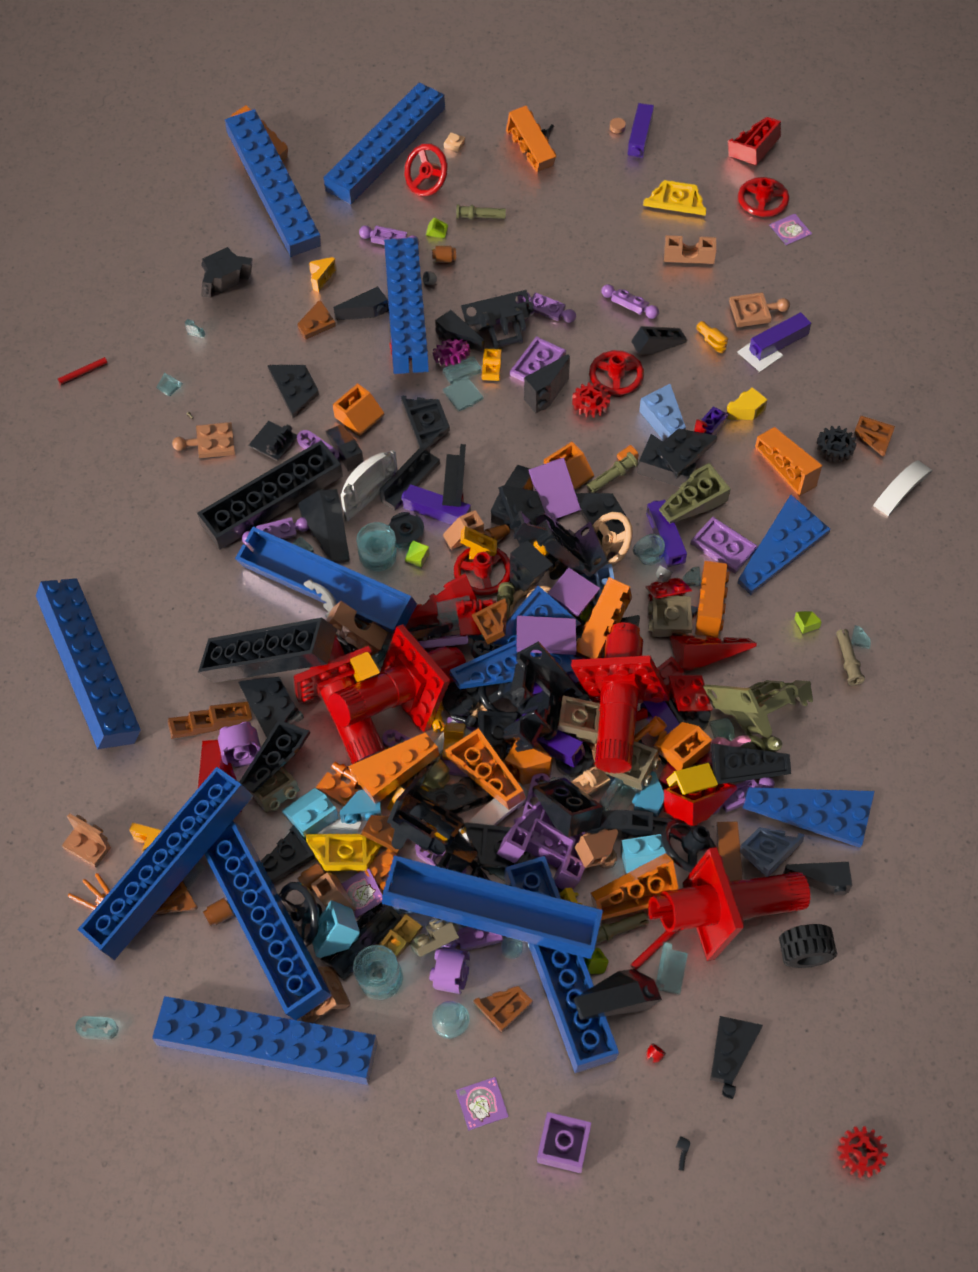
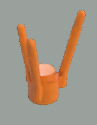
(654, 728)
(100, 896)

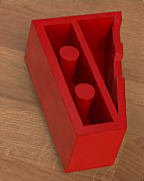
(756, 142)

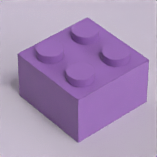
(563, 1142)

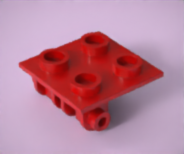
(673, 587)
(465, 610)
(689, 692)

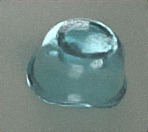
(650, 549)
(450, 1019)

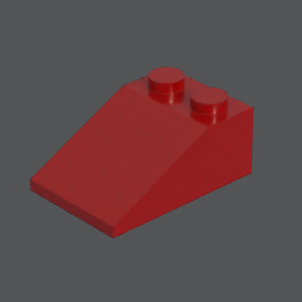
(696, 806)

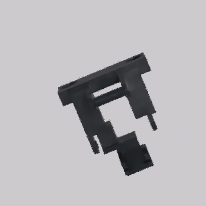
(501, 308)
(568, 547)
(553, 681)
(407, 821)

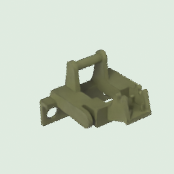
(754, 703)

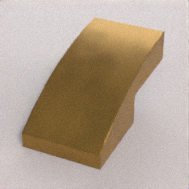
(402, 935)

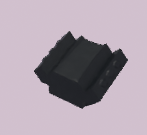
(224, 271)

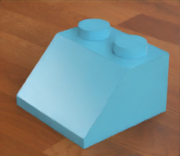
(311, 813)
(640, 851)
(336, 930)

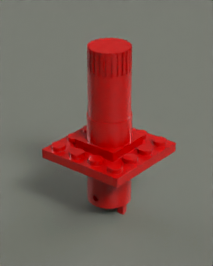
(406, 679)
(619, 685)
(359, 739)
(720, 905)

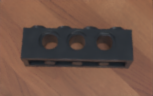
(472, 799)

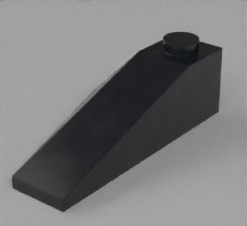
(520, 479)
(326, 523)
(277, 749)
(618, 994)

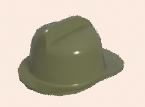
(438, 774)

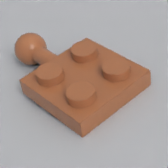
(754, 310)
(211, 439)

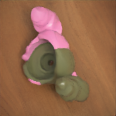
(753, 742)

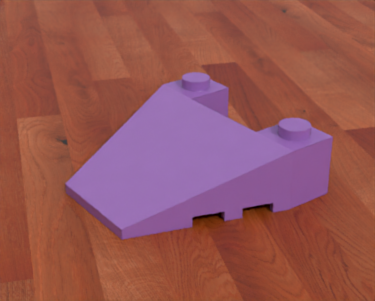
(541, 838)

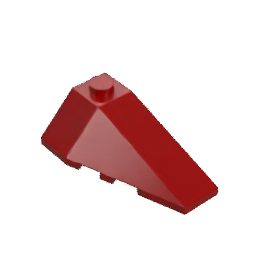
(428, 612)
(695, 652)
(211, 759)

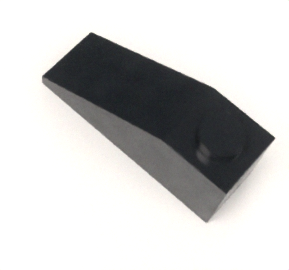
(366, 305)
(453, 327)
(656, 339)
(346, 446)
(826, 877)

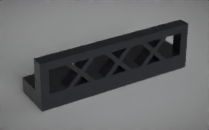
(412, 472)
(454, 478)
(371, 934)

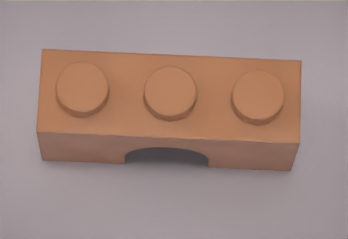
(677, 251)
(342, 618)

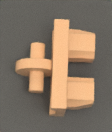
(591, 780)

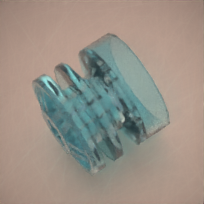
(376, 546)
(369, 964)

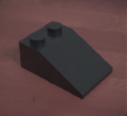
(546, 383)
(568, 807)

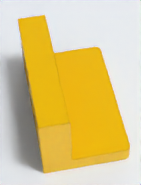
(693, 779)

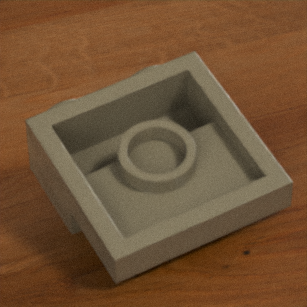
(670, 615)
(579, 718)
(643, 762)
(276, 790)
(439, 934)

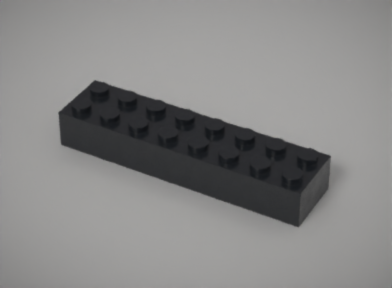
(270, 494)
(268, 650)

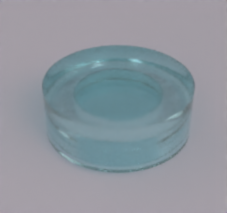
(511, 948)

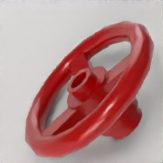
(427, 170)
(764, 194)
(616, 370)
(482, 568)

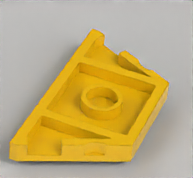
(676, 197)
(343, 851)

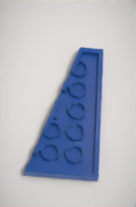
(786, 540)
(536, 605)
(497, 667)
(826, 812)

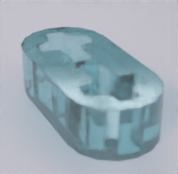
(96, 1022)

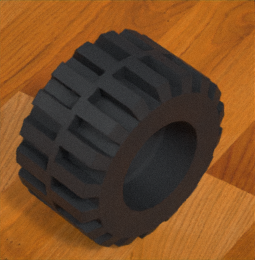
(807, 946)

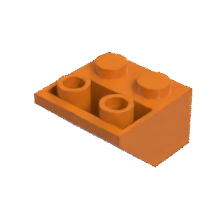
(357, 409)
(576, 463)
(684, 745)
(527, 763)

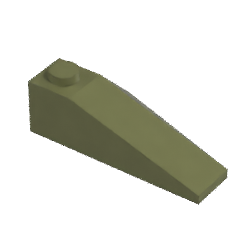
(697, 495)

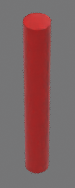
(81, 371)
(658, 943)

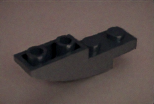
(631, 823)

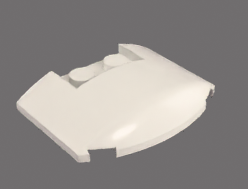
(366, 481)

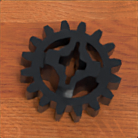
(836, 443)

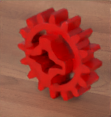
(591, 400)
(862, 1161)

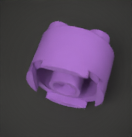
(239, 744)
(450, 970)

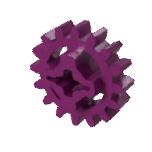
(451, 352)

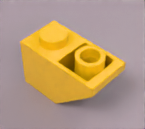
(747, 406)

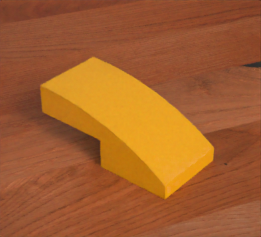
(491, 364)

